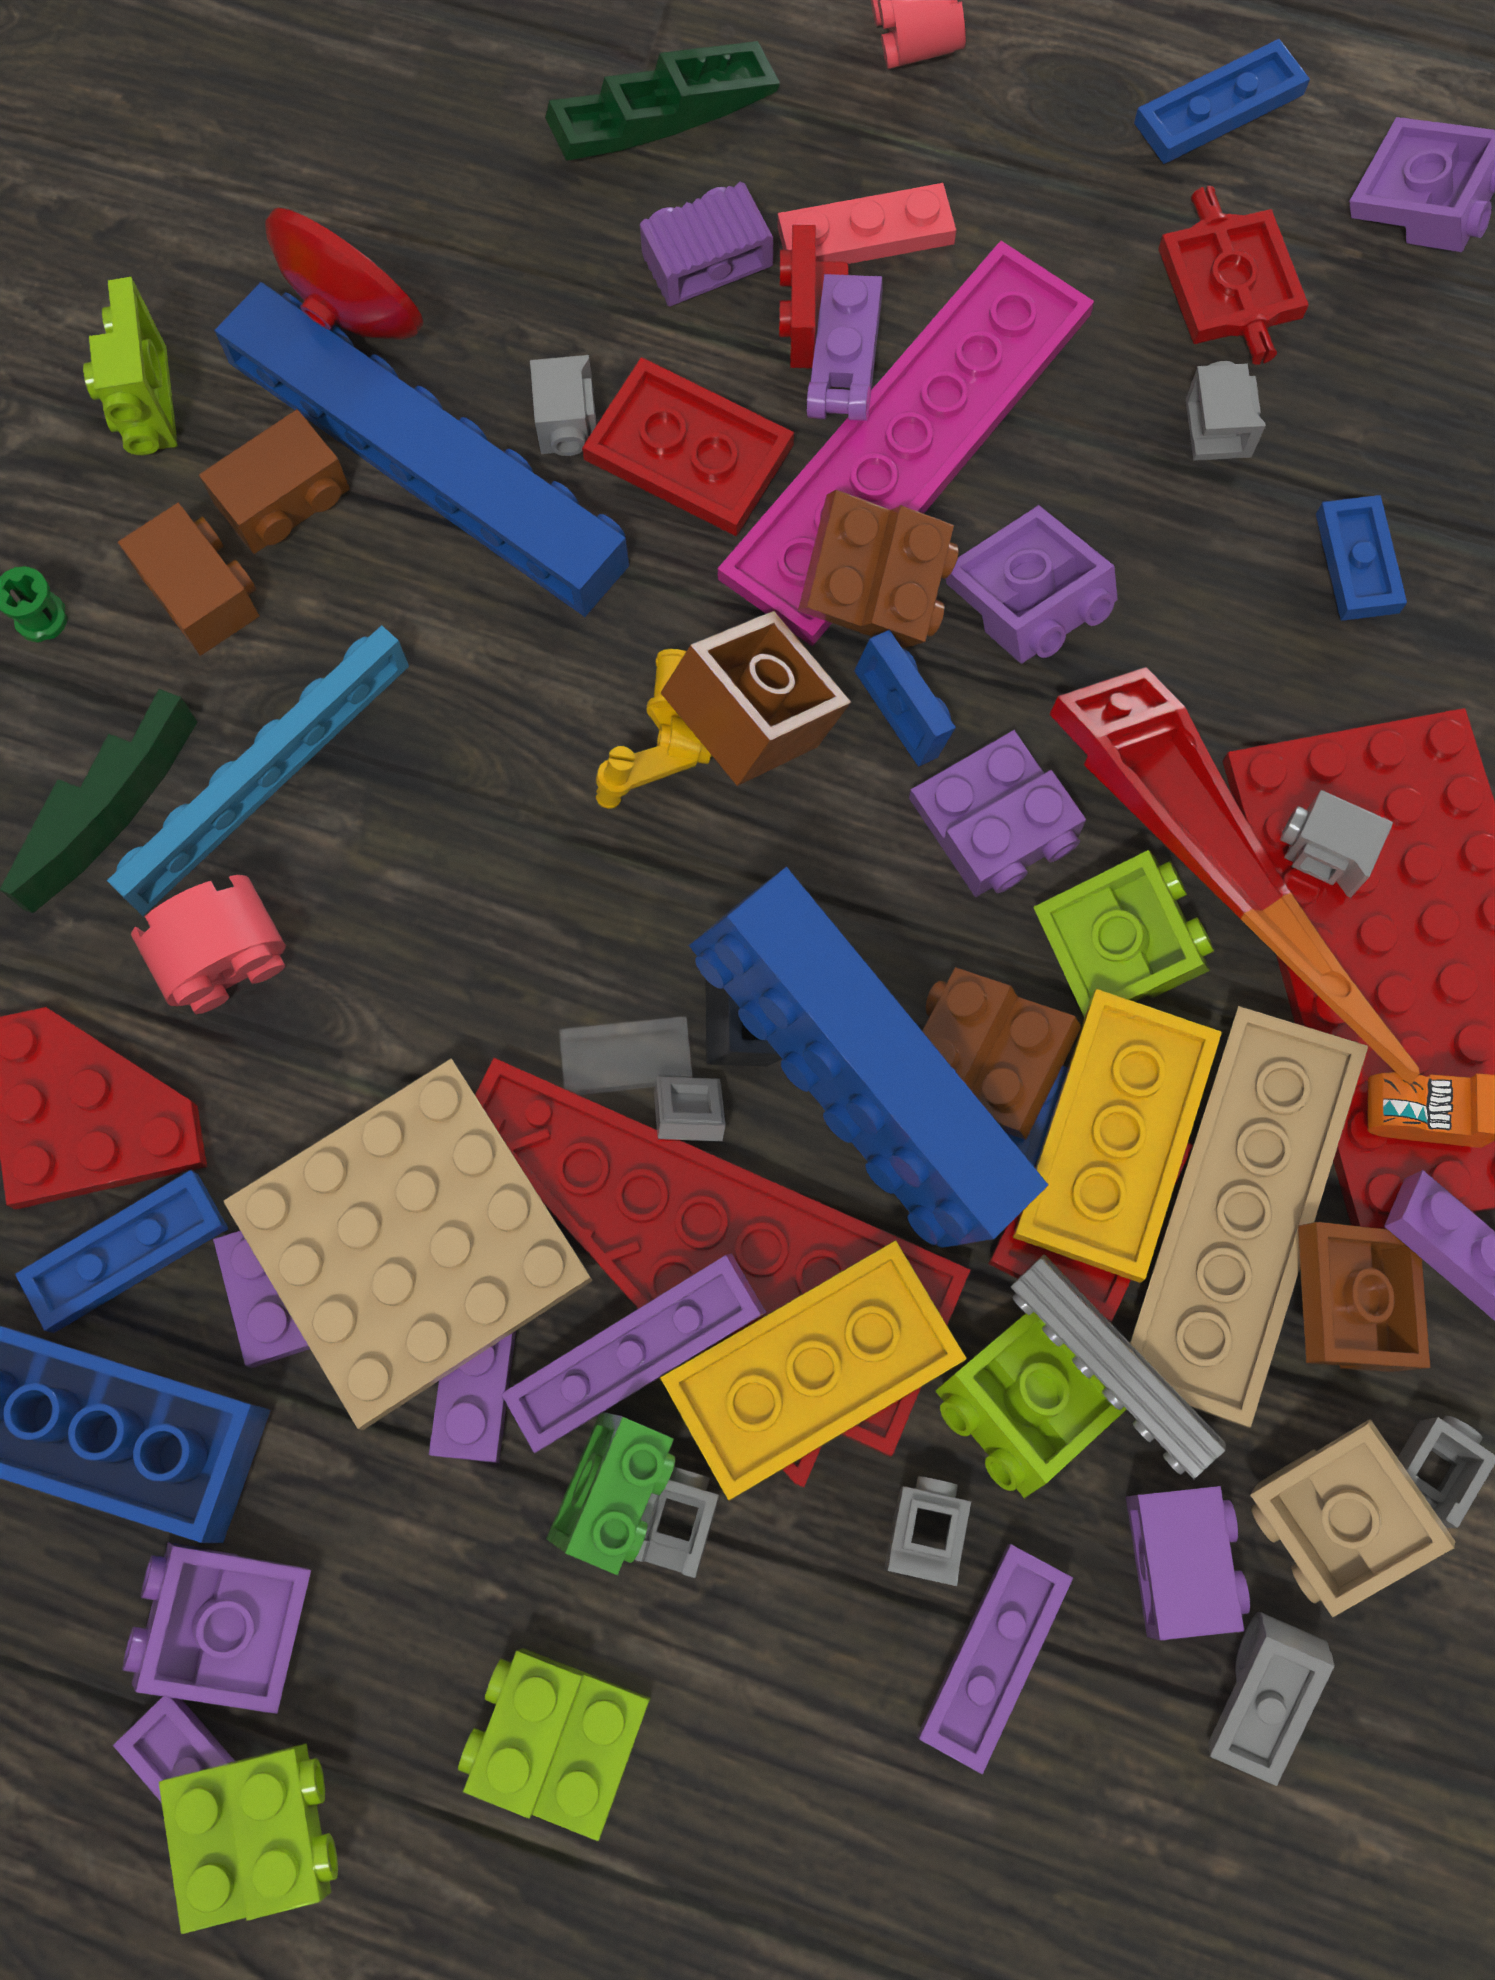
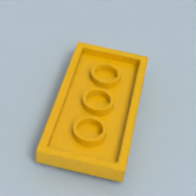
(1119, 1135)
(812, 1370)

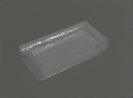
(624, 1055)

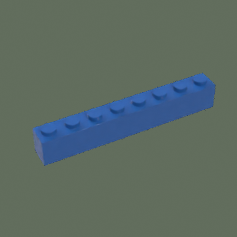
(425, 448)

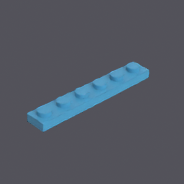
(259, 772)

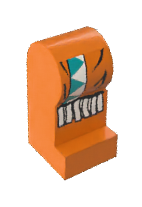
(1433, 1108)

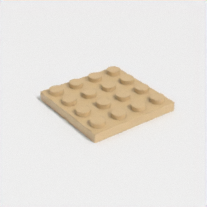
(406, 1243)

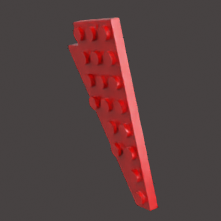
(668, 1210)

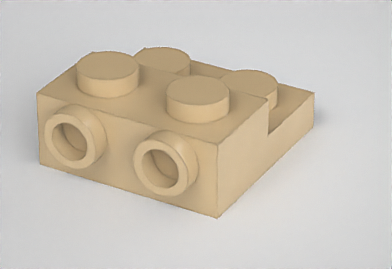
(1349, 1519)

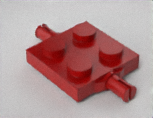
(1233, 276)

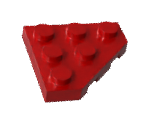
(83, 1115)

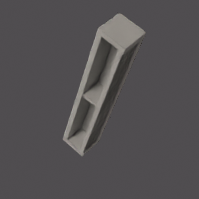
(1123, 1371)

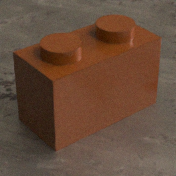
(275, 482)
(190, 577)

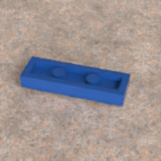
(1221, 101)
(121, 1251)

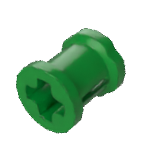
(34, 597)

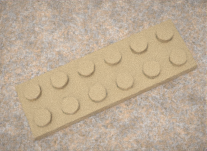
(1237, 1215)

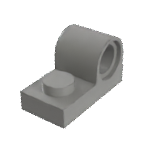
(1275, 1693)

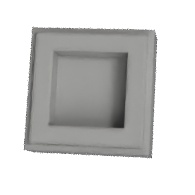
(689, 1109)

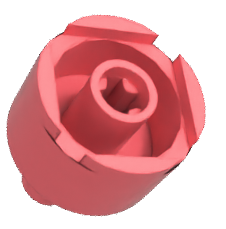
(919, 29)
(209, 943)

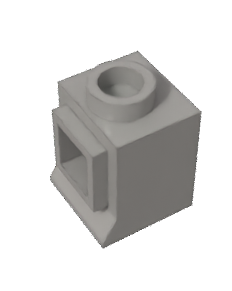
(563, 403)
(1223, 412)
(1335, 841)
(1469, 1469)
(671, 1551)
(922, 1560)

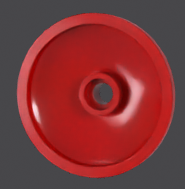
(339, 280)

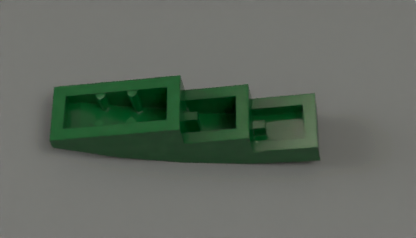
(652, 105)
(86, 819)

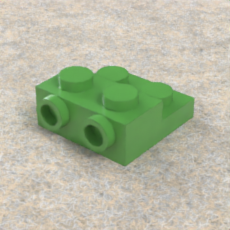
(610, 1492)

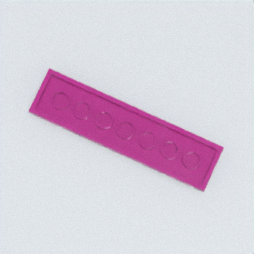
(920, 423)

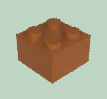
(754, 697)

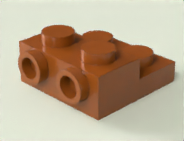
(878, 569)
(999, 1045)
(1362, 1299)

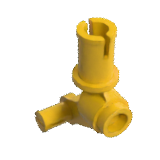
(675, 749)

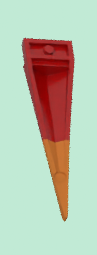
(1159, 768)

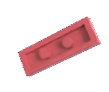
(876, 225)

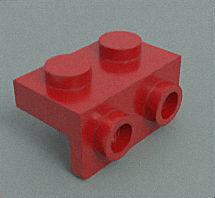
(805, 276)

